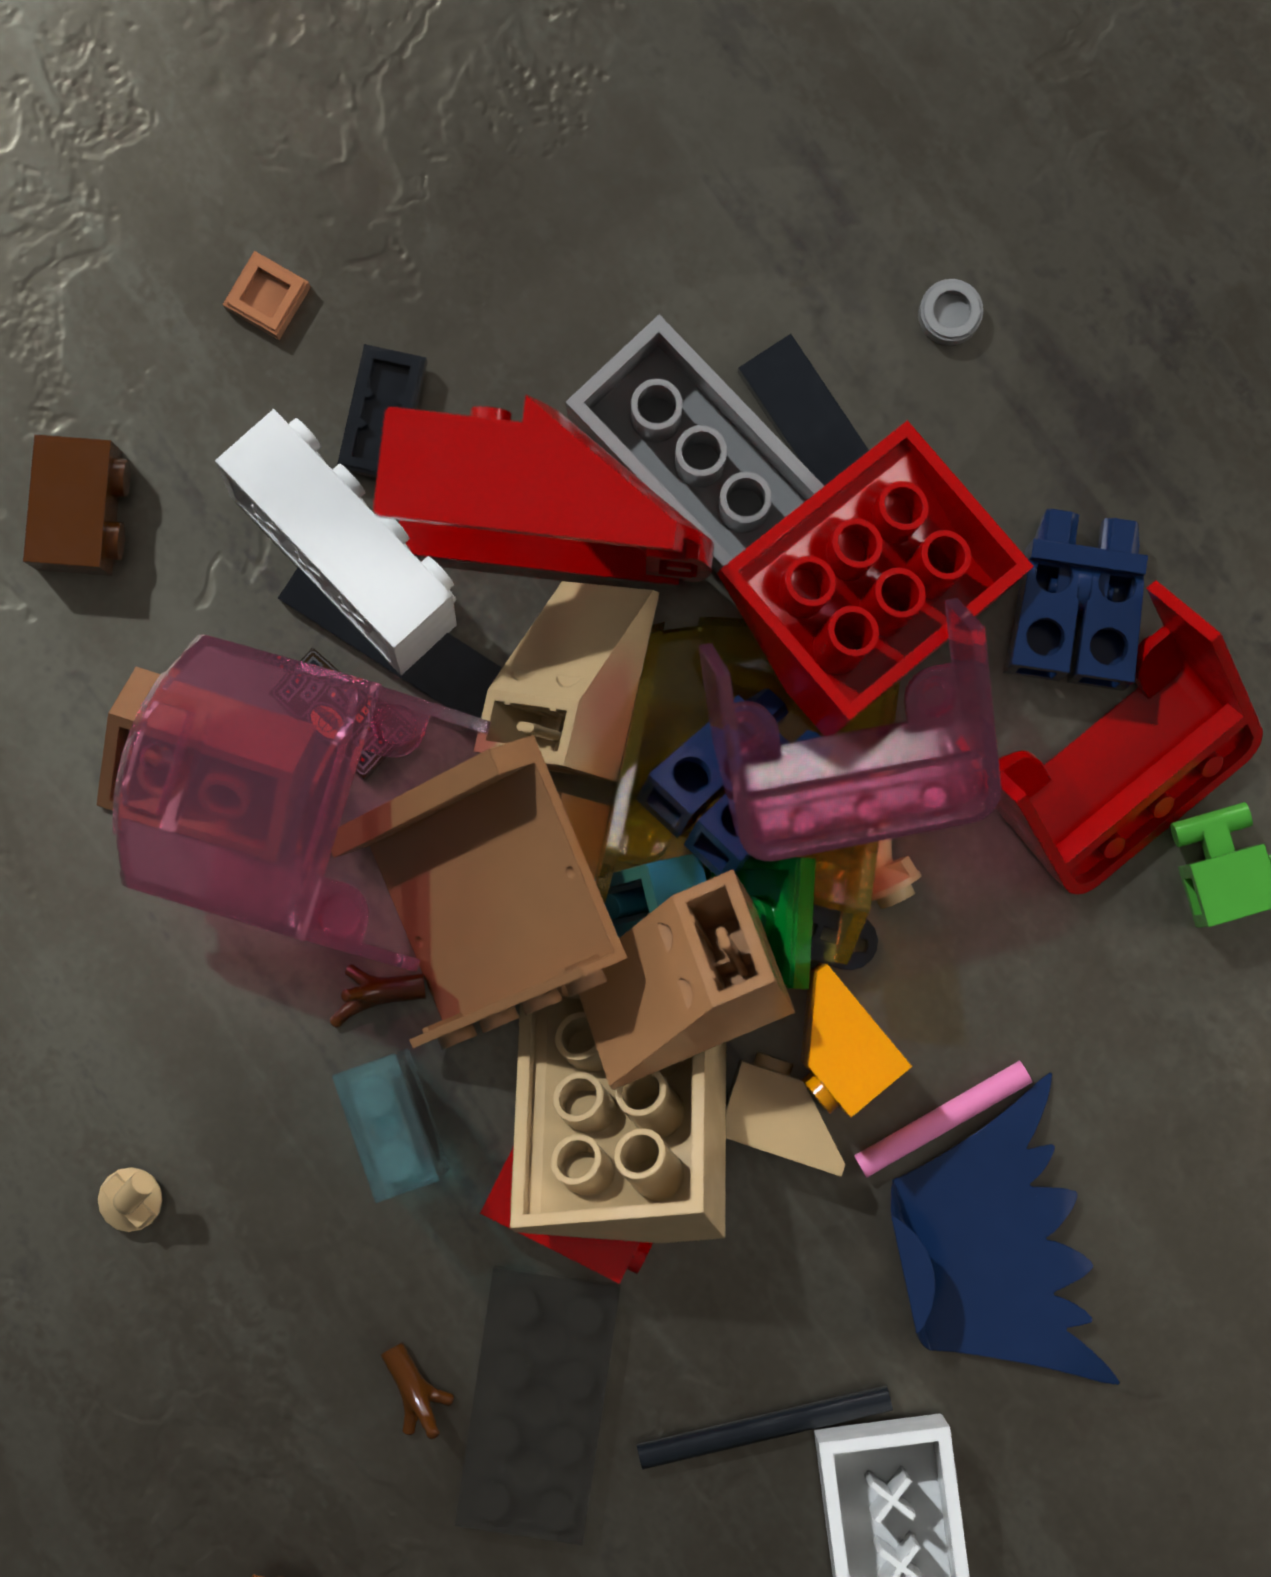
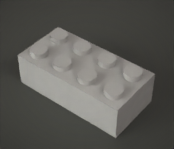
(691, 440)

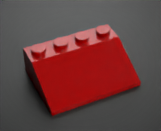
(860, 577)

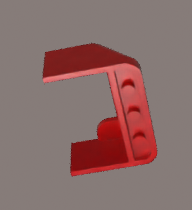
(1139, 761)

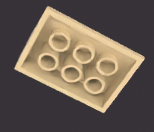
(616, 1160)

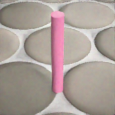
(943, 1119)

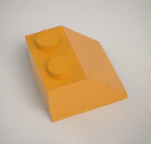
(844, 1047)

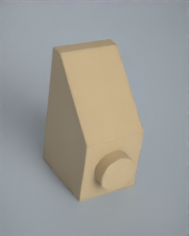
(778, 1115)

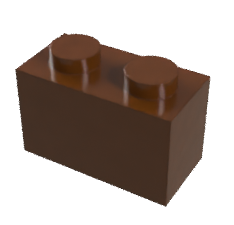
(75, 505)

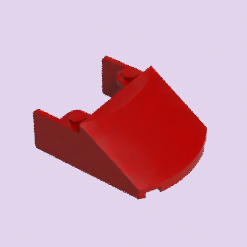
(529, 498)

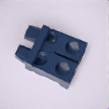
(1084, 582)
(691, 782)

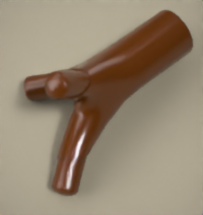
(376, 991)
(414, 1391)

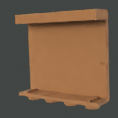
(489, 890)

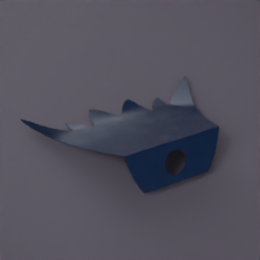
(980, 1251)

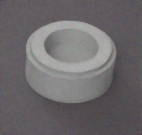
(950, 312)

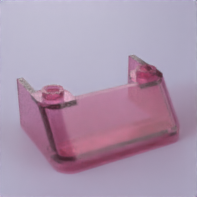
(865, 782)

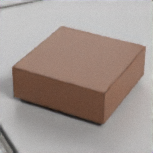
(266, 295)

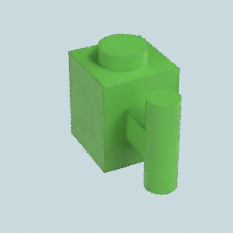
(1229, 880)

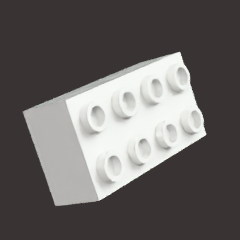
(338, 540)
(892, 1499)

